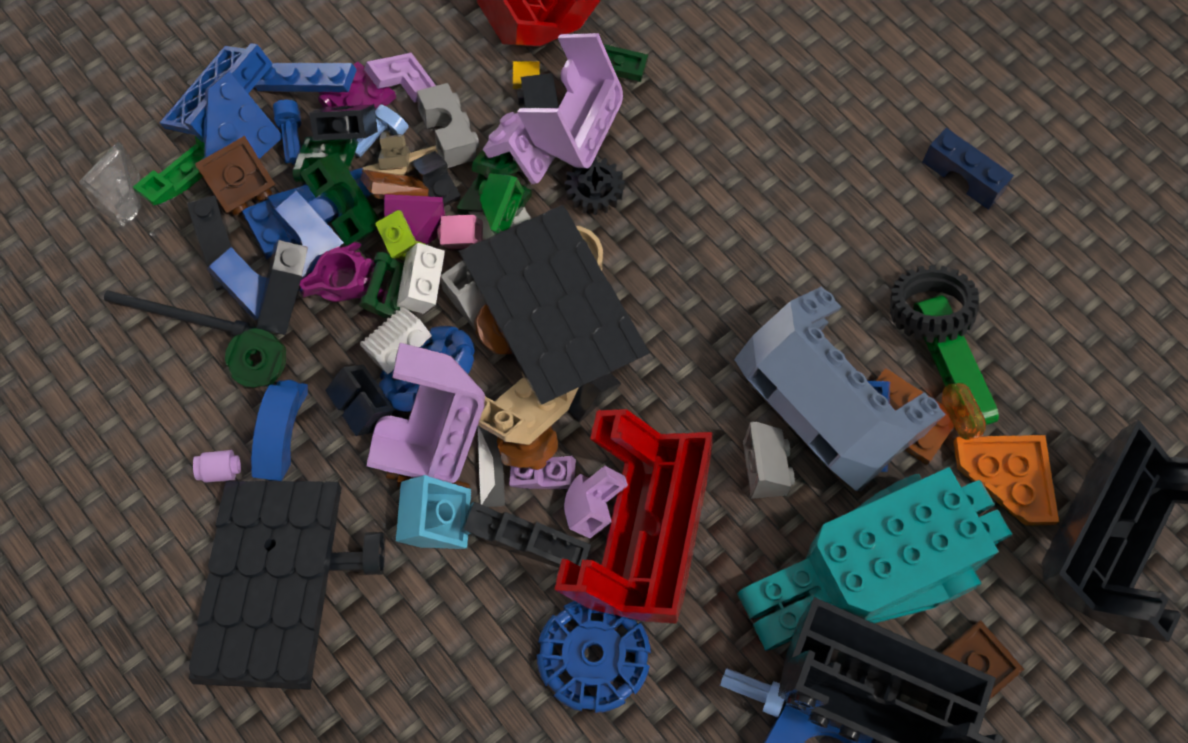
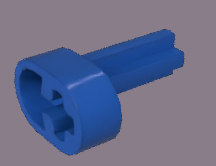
(288, 119)

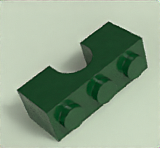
(333, 179)

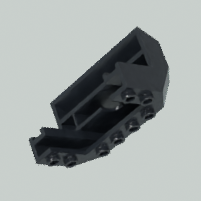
(1113, 534)
(873, 676)

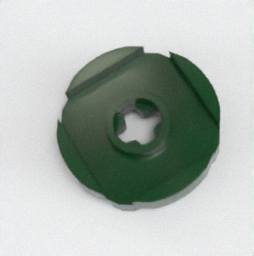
(248, 343)

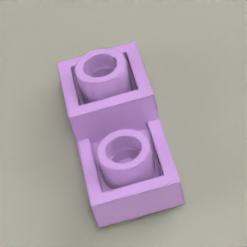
(557, 474)

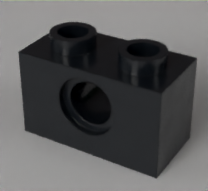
(343, 122)

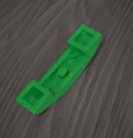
(174, 179)

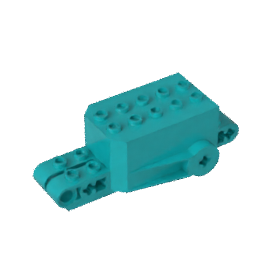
(886, 557)

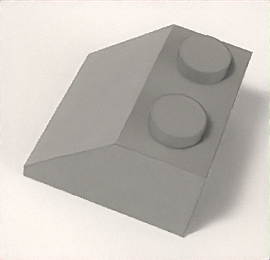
(767, 461)

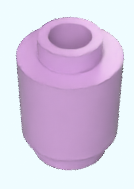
(216, 466)

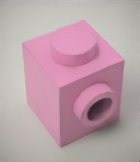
(460, 231)

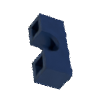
(984, 176)

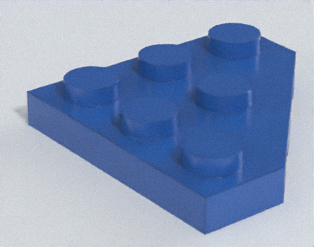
(233, 115)

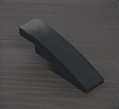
(523, 537)

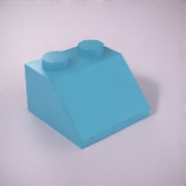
(432, 513)

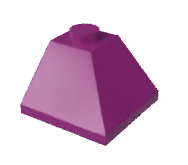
(420, 212)

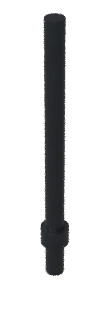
(235, 328)

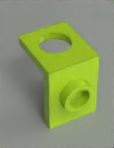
(396, 235)

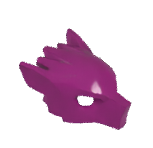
(340, 275)

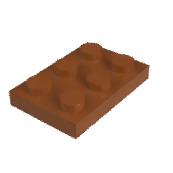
(900, 394)

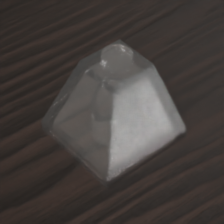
(111, 185)

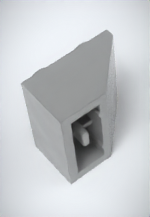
(462, 292)

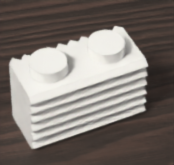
(398, 329)

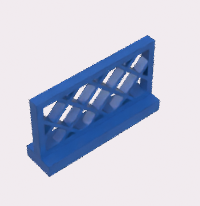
(245, 65)

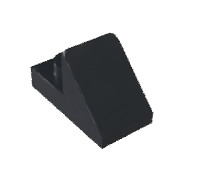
(434, 174)

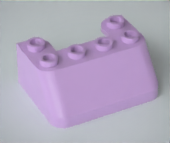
(440, 422)

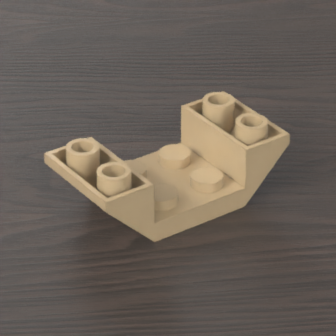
(519, 416)

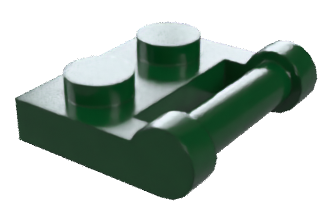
(314, 150)
(389, 302)

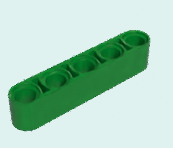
(956, 360)

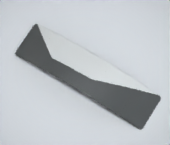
(490, 470)

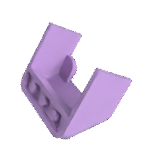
(588, 108)

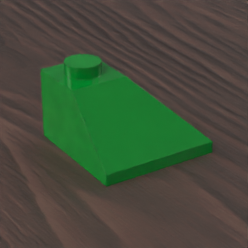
(500, 200)

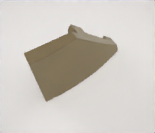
(393, 151)

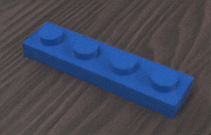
(308, 77)

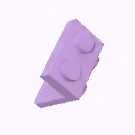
(513, 137)

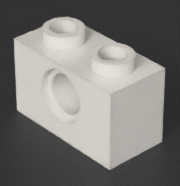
(420, 278)

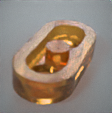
(963, 411)

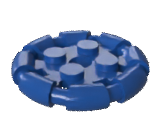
(445, 340)
(588, 673)

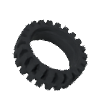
(937, 281)

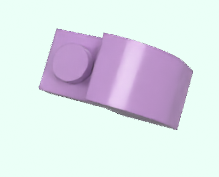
(587, 499)

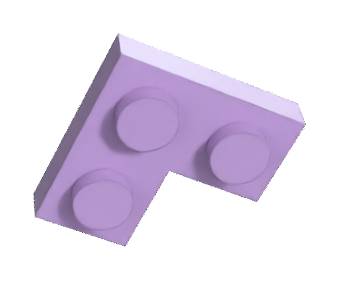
(401, 70)

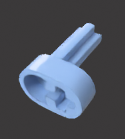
(386, 121)
(754, 689)

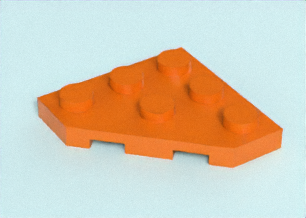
(1013, 473)

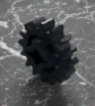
(608, 186)

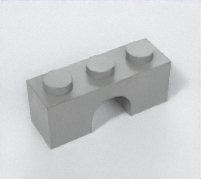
(442, 108)

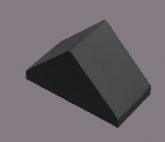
(592, 395)

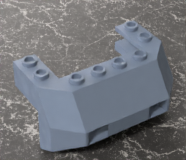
(826, 396)

